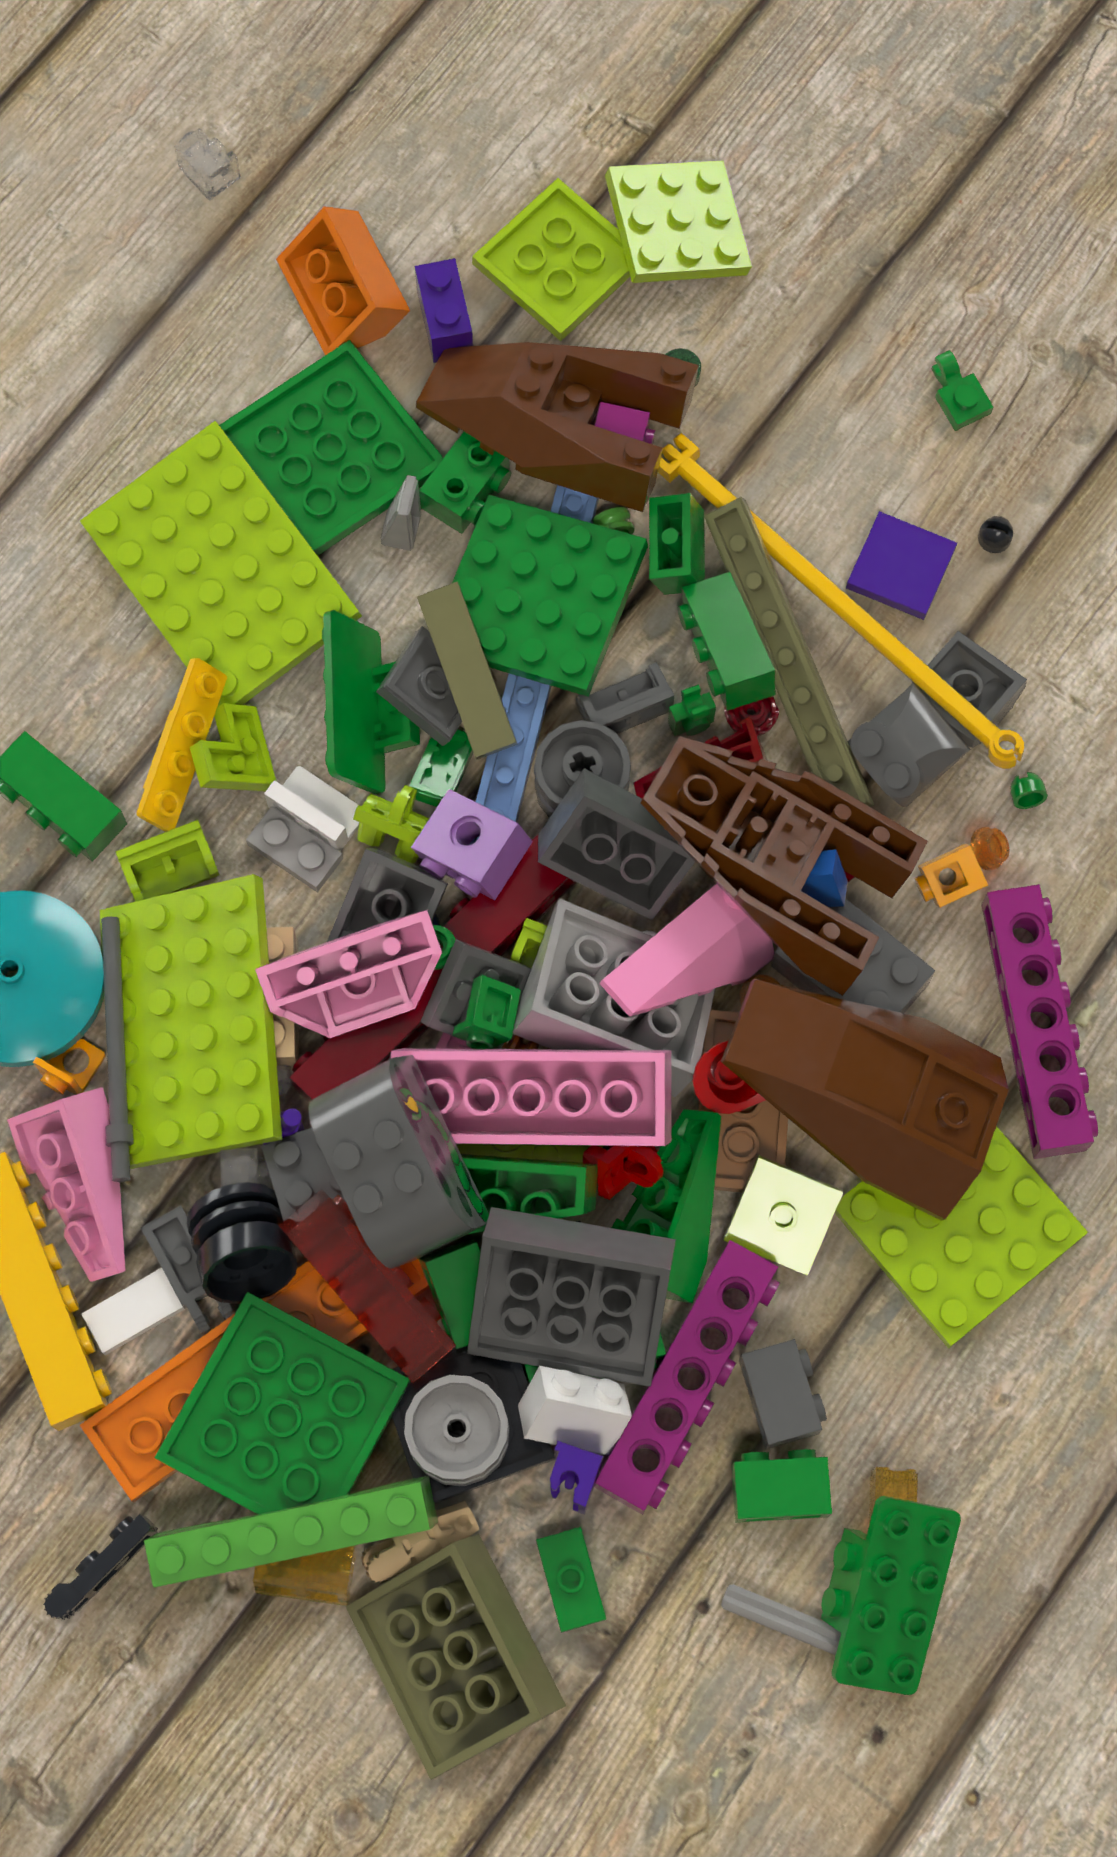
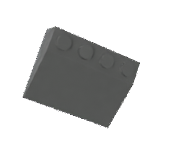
(570, 1296)

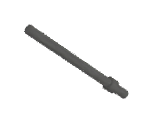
(119, 1133)

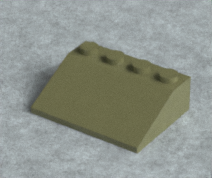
(455, 1655)

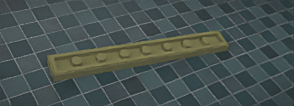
(795, 671)

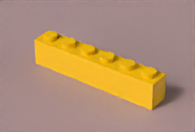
(44, 1309)

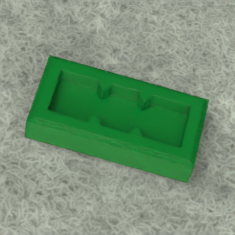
(441, 768)
(571, 1579)

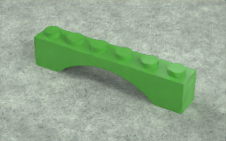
(291, 1532)

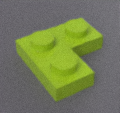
(242, 755)

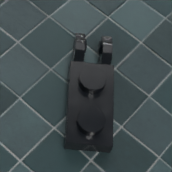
(100, 1568)

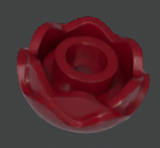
(764, 718)

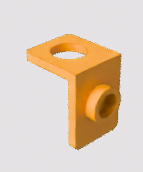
(60, 1080)

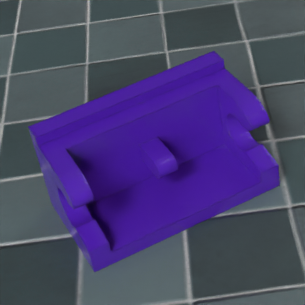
(573, 1467)

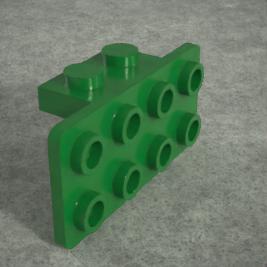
(358, 719)
(889, 1593)

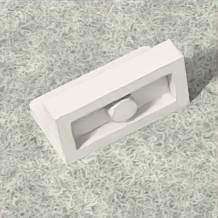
(315, 807)

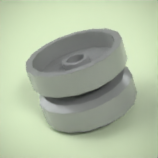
(464, 1458)

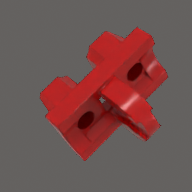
(616, 1174)

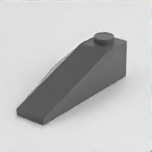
(384, 891)

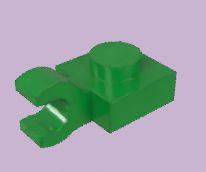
(960, 397)
(693, 713)

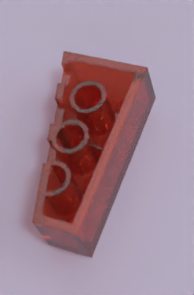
(368, 1288)

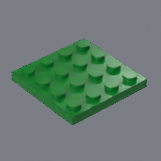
(332, 446)
(546, 591)
(281, 1413)

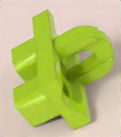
(397, 819)

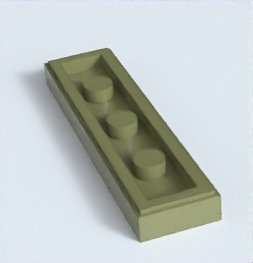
(467, 670)

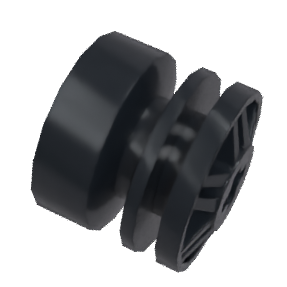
(240, 1242)

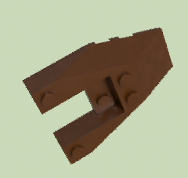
(540, 406)
(760, 839)

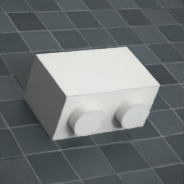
(574, 1410)

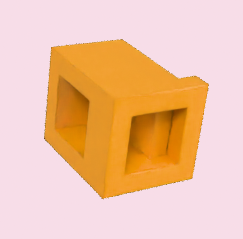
(967, 876)

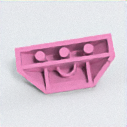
(354, 976)

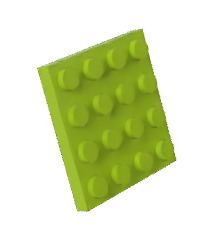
(978, 1256)

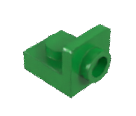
(489, 1014)

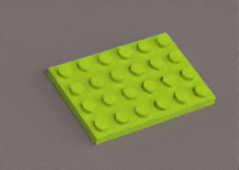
(219, 565)
(197, 1022)

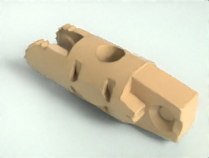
(401, 1553)

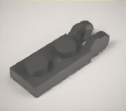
(173, 1249)

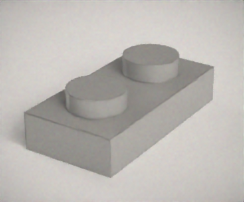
(294, 849)

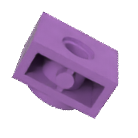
(474, 867)

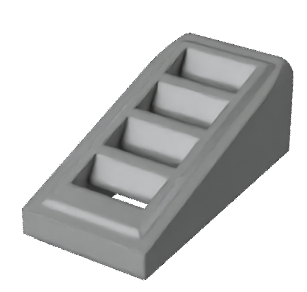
(403, 517)

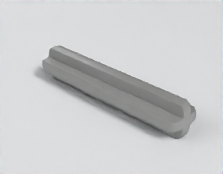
(781, 1618)

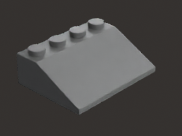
(572, 1011)

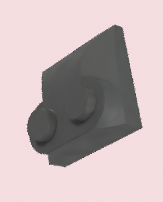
(979, 679)
(907, 746)

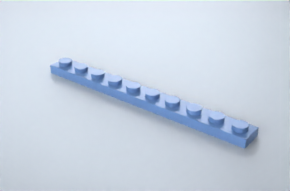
(525, 705)

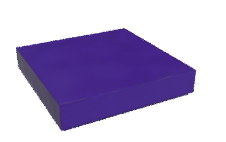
(901, 565)

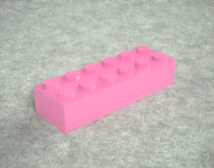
(550, 1095)

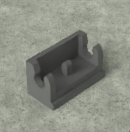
(628, 701)

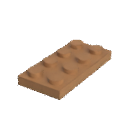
(745, 1133)

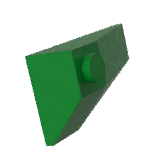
(681, 1200)

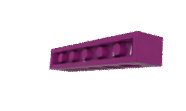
(1047, 1131)
(734, 1269)

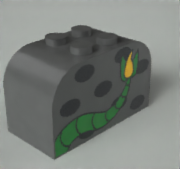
(396, 1162)

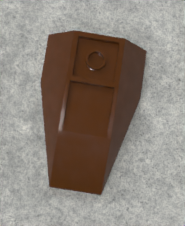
(873, 1089)

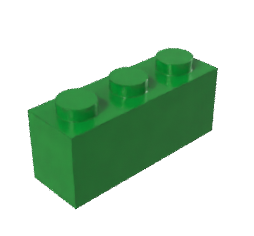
(727, 641)
(58, 798)

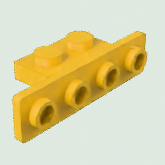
(173, 762)

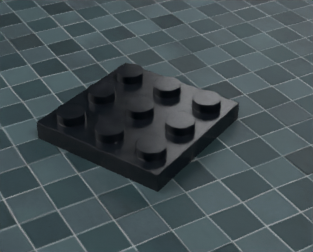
(509, 1384)

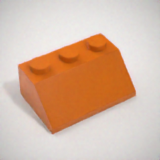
(342, 280)

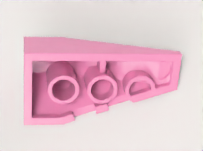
(691, 955)
(71, 1159)

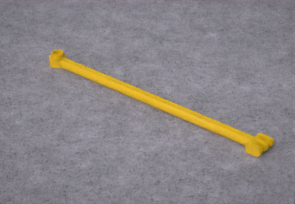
(847, 609)

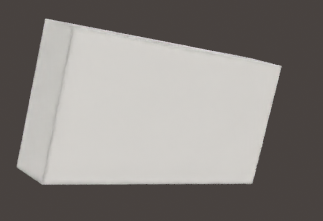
(132, 1311)

